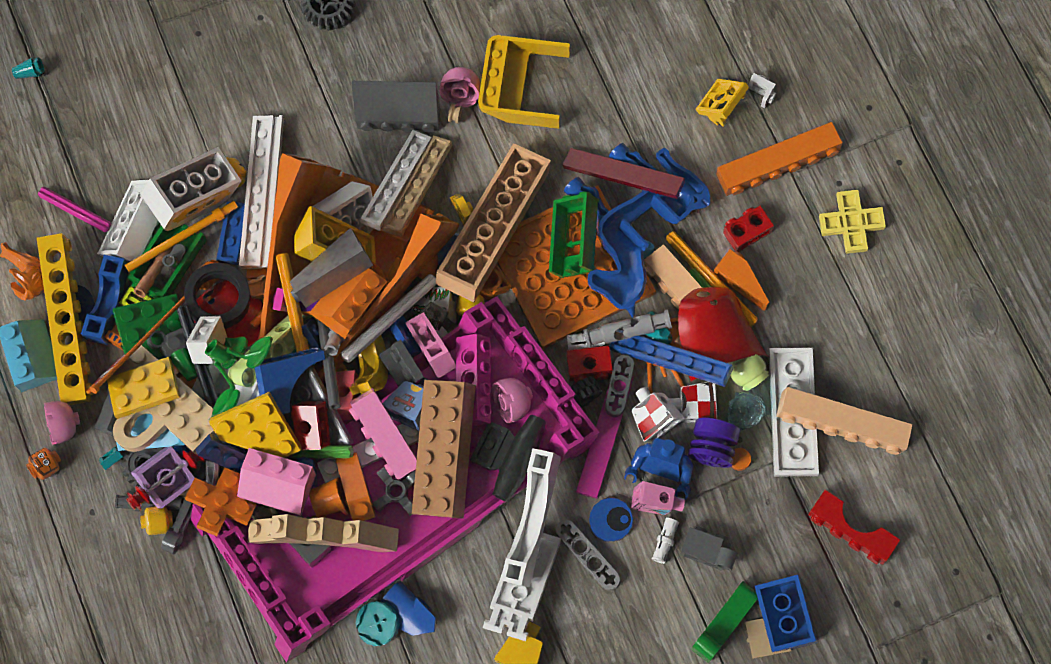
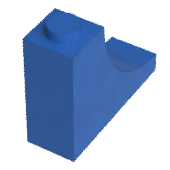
(281, 372)

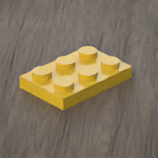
(143, 388)

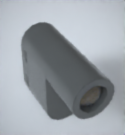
(174, 258)

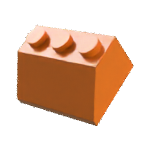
(349, 302)

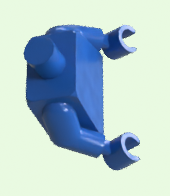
(665, 460)

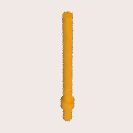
(217, 215)

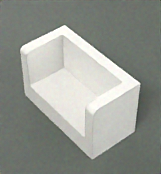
(204, 332)

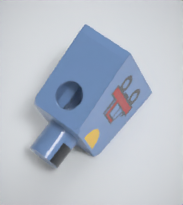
(406, 403)

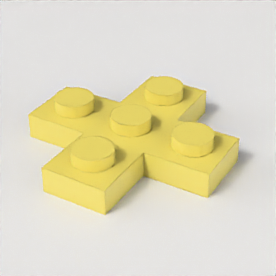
(852, 221)

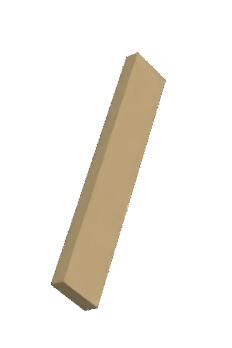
(417, 186)

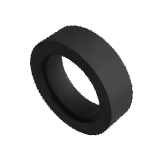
(218, 271)

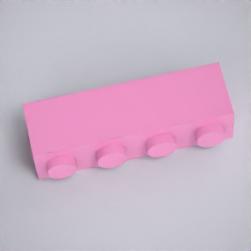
(384, 433)

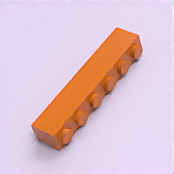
(778, 159)

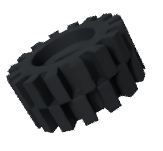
(586, 391)

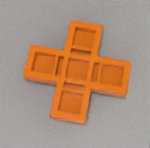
(220, 502)

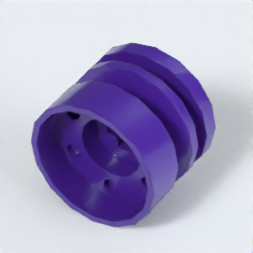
(714, 442)

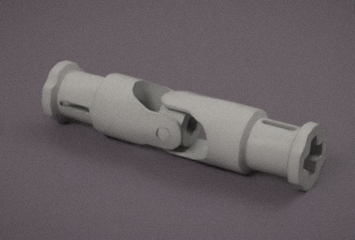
(632, 327)

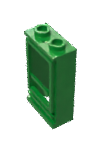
(193, 243)
(584, 262)

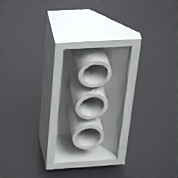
(131, 226)

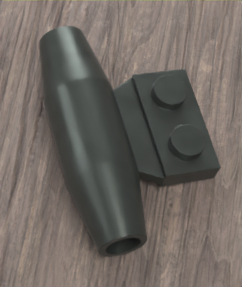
(508, 453)

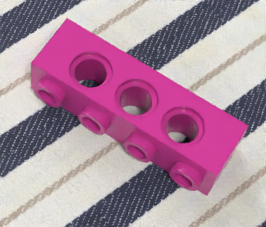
(474, 368)

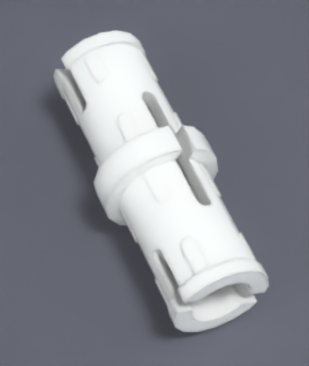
(665, 540)

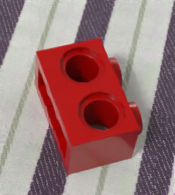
(751, 232)

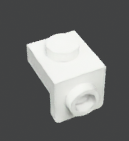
(764, 87)

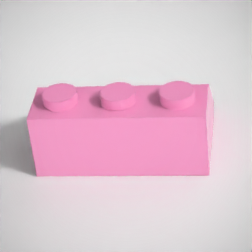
(275, 481)

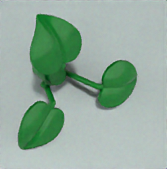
(227, 356)

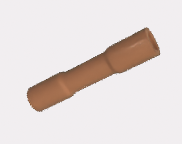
(148, 280)

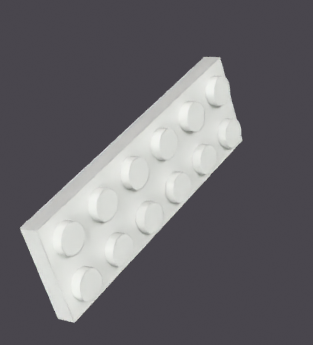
(793, 445)

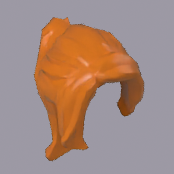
(30, 274)

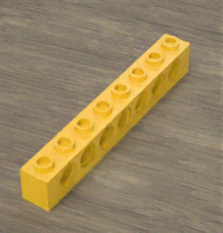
(48, 247)

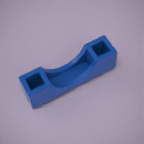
(111, 287)

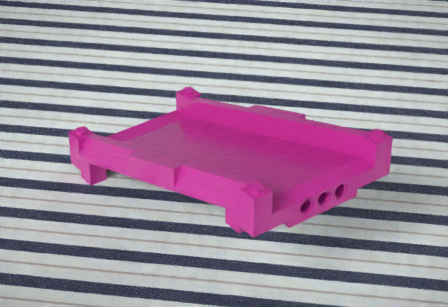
(308, 601)

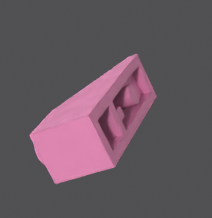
(431, 345)

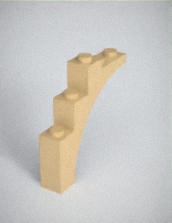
(323, 532)

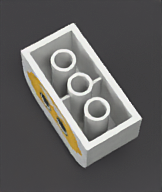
(190, 189)

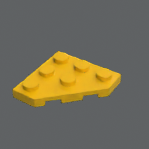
(257, 426)

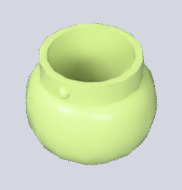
(749, 372)

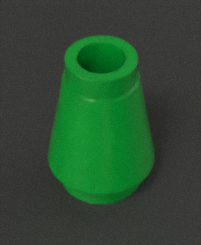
(182, 361)

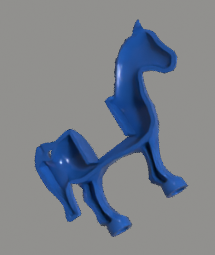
(622, 241)

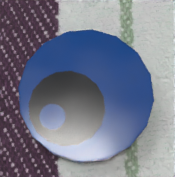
(611, 520)

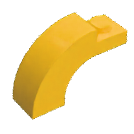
(372, 369)

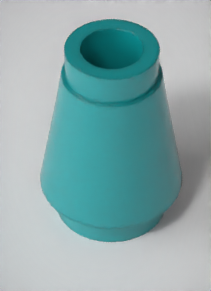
(30, 68)

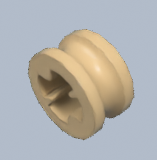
(455, 113)

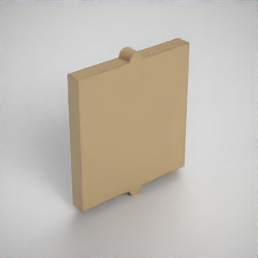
(758, 639)

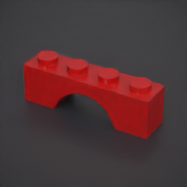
(876, 544)

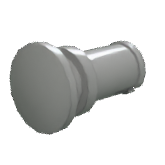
(333, 343)

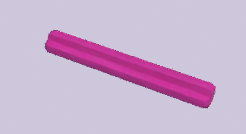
(74, 209)

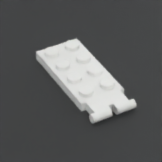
(517, 604)

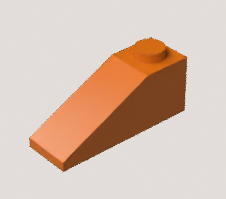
(739, 276)
(355, 488)

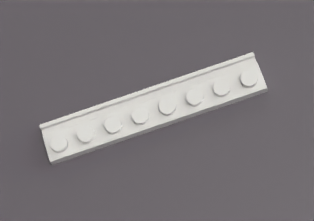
(261, 191)

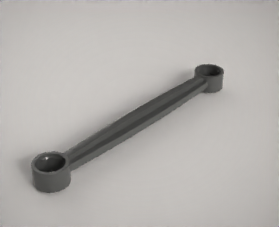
(174, 536)

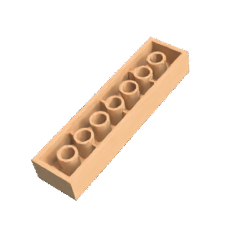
(493, 222)

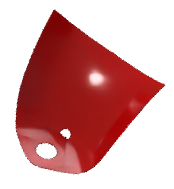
(225, 299)
(717, 329)

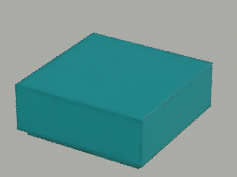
(110, 458)

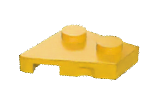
(462, 208)

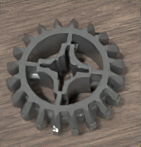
(331, 13)

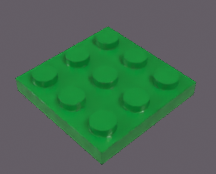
(139, 318)

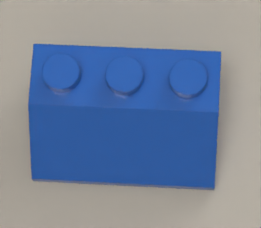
(786, 614)

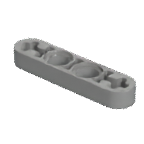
(591, 552)

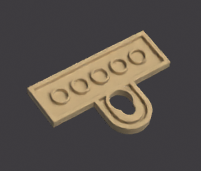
(184, 416)

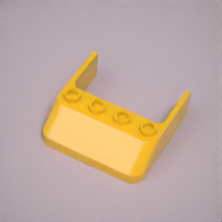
(505, 78)

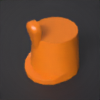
(328, 499)

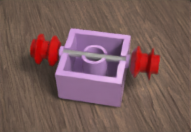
(163, 478)

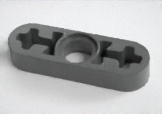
(622, 401)

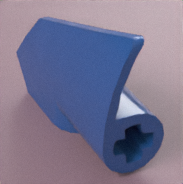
(412, 611)

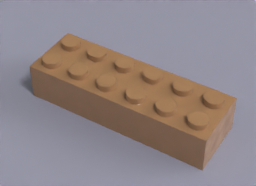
(443, 449)

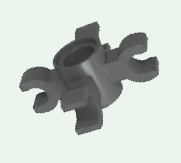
(386, 499)

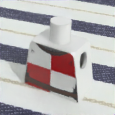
(697, 402)
(655, 414)

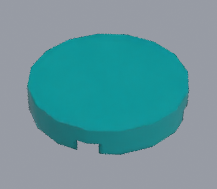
(377, 623)

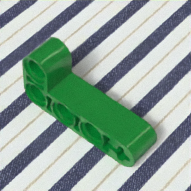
(725, 622)

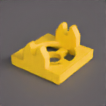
(722, 86)

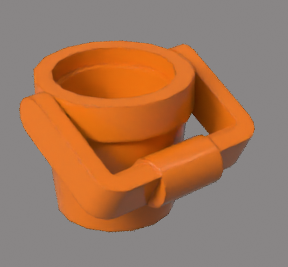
(493, 283)

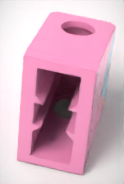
(647, 498)

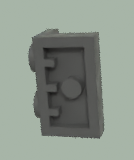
(400, 364)

